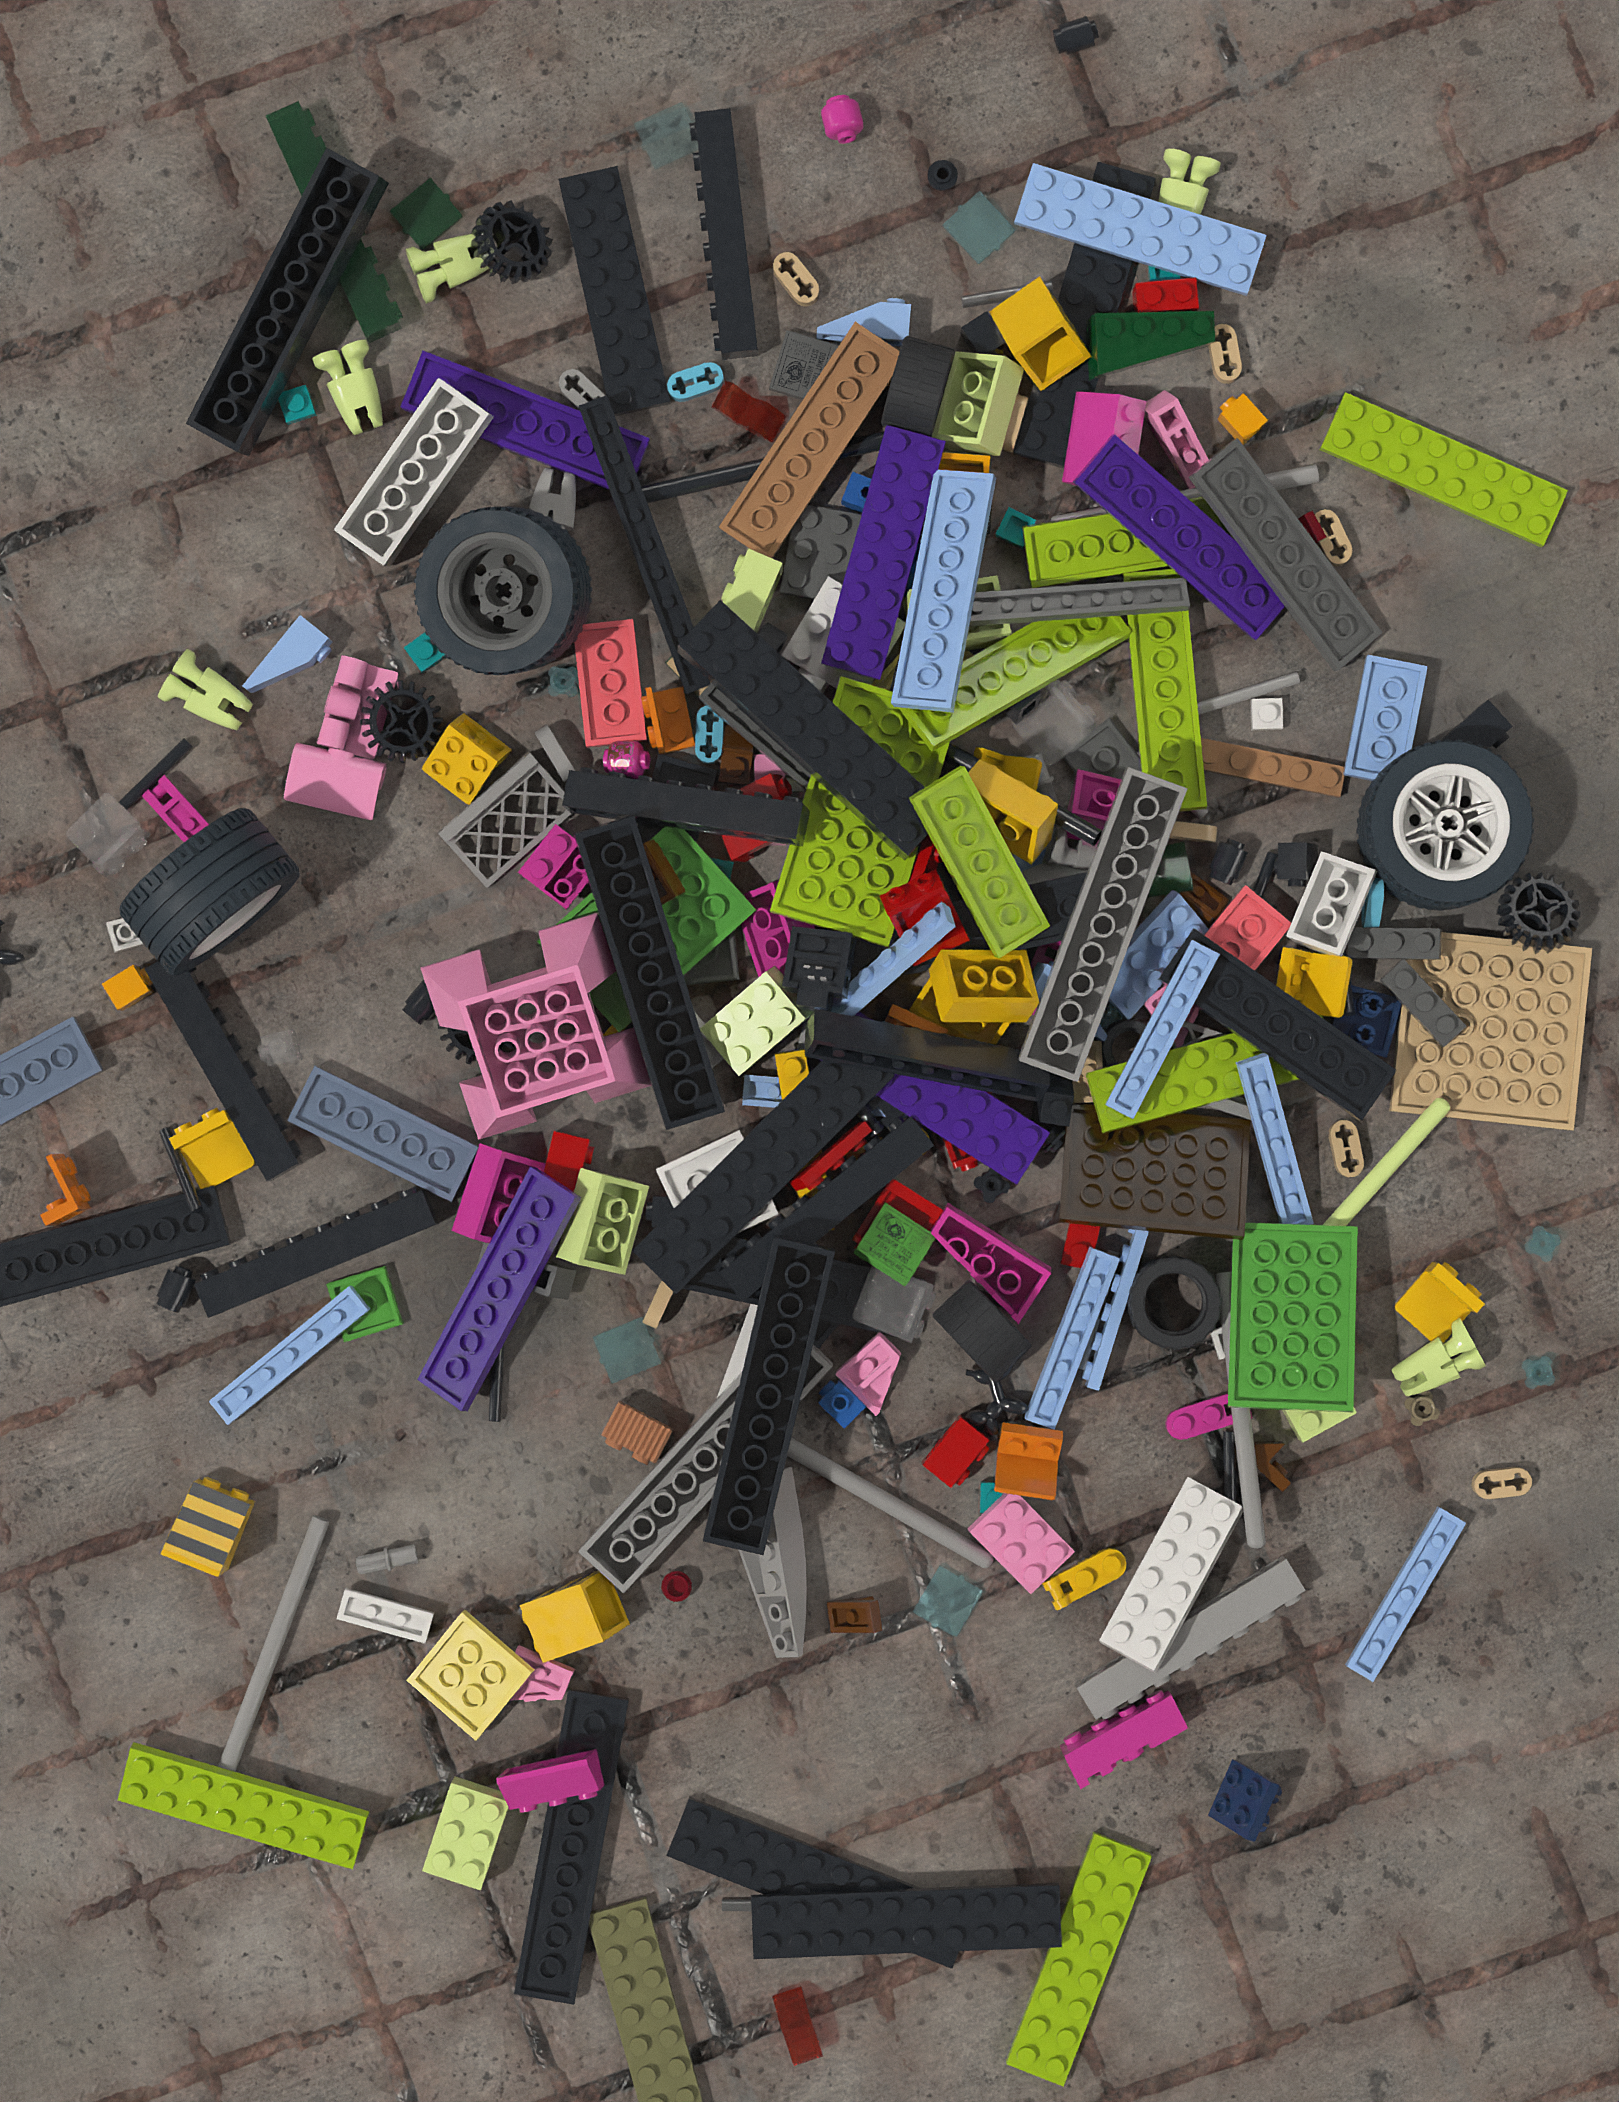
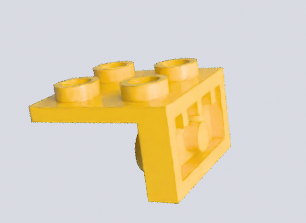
(465, 758)

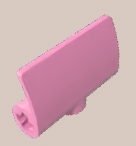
(344, 702)
(334, 781)

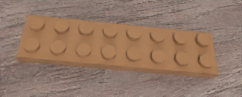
(812, 441)

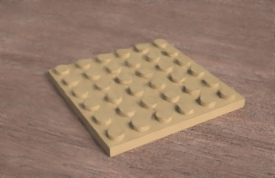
(1519, 1039)

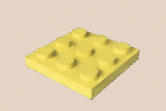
(470, 1675)

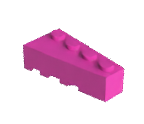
(992, 1260)
(1122, 1736)

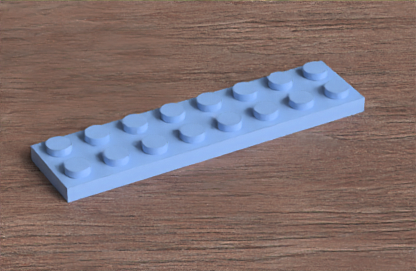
(1140, 229)
(943, 590)

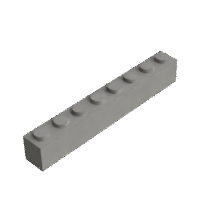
(1201, 1632)

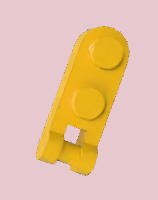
(1086, 1576)

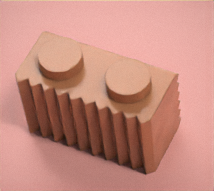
(637, 1433)

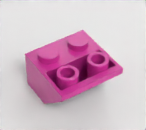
(556, 867)

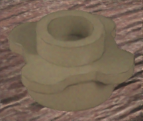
(1429, 1412)

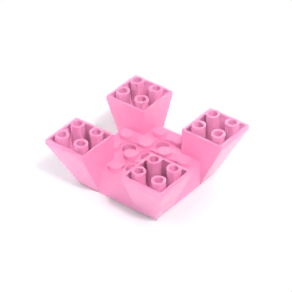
(583, 1060)

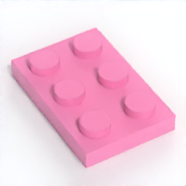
(1021, 1540)

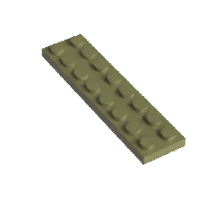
(644, 2003)

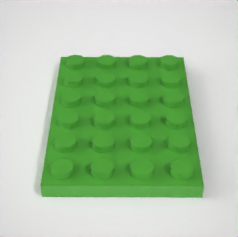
(695, 919)
(1293, 1318)

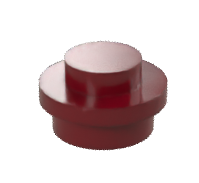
(676, 1586)

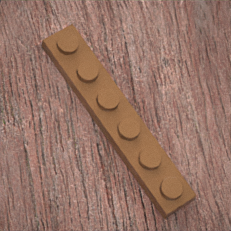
(1272, 768)

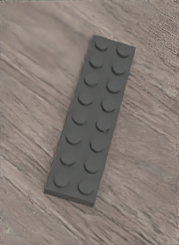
(1285, 554)

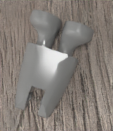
(558, 507)
(1061, 854)

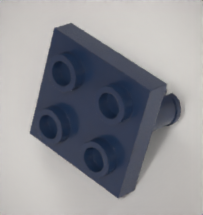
(1373, 1021)
(1244, 1800)

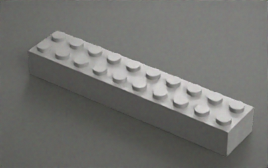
(1102, 924)
(672, 1491)

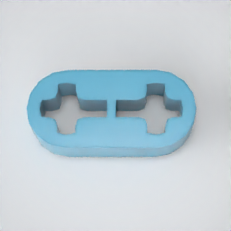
(692, 375)
(702, 734)
(1373, 905)

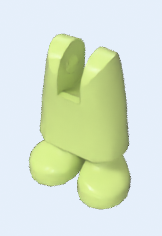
(1182, 194)
(455, 261)
(354, 389)
(209, 697)
(1433, 1363)

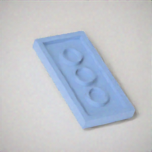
(1384, 715)
(1151, 951)

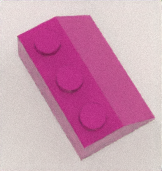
(1094, 421)
(1092, 798)
(768, 932)
(490, 1191)
(551, 1781)

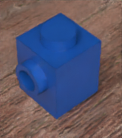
(856, 492)
(840, 1402)

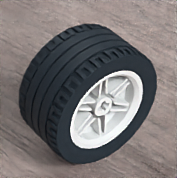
(1496, 805)
(209, 891)

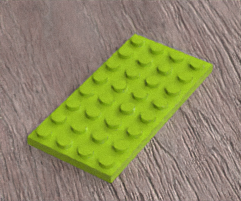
(843, 863)

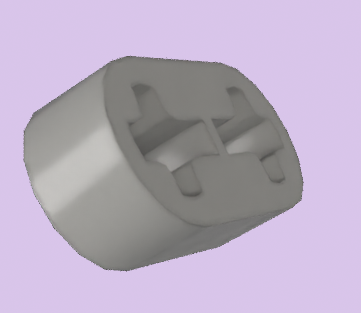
(584, 383)
(554, 751)

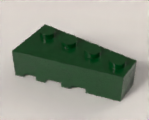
(1142, 338)

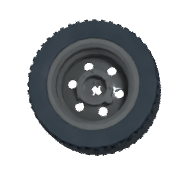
(450, 579)

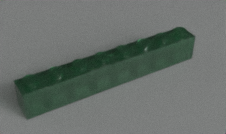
(359, 280)

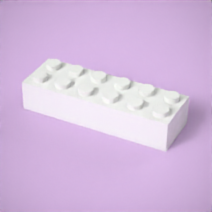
(413, 473)
(1171, 1575)

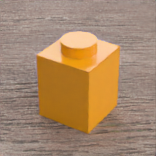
(1241, 418)
(128, 987)

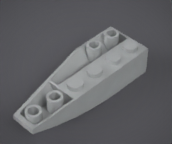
(780, 1574)

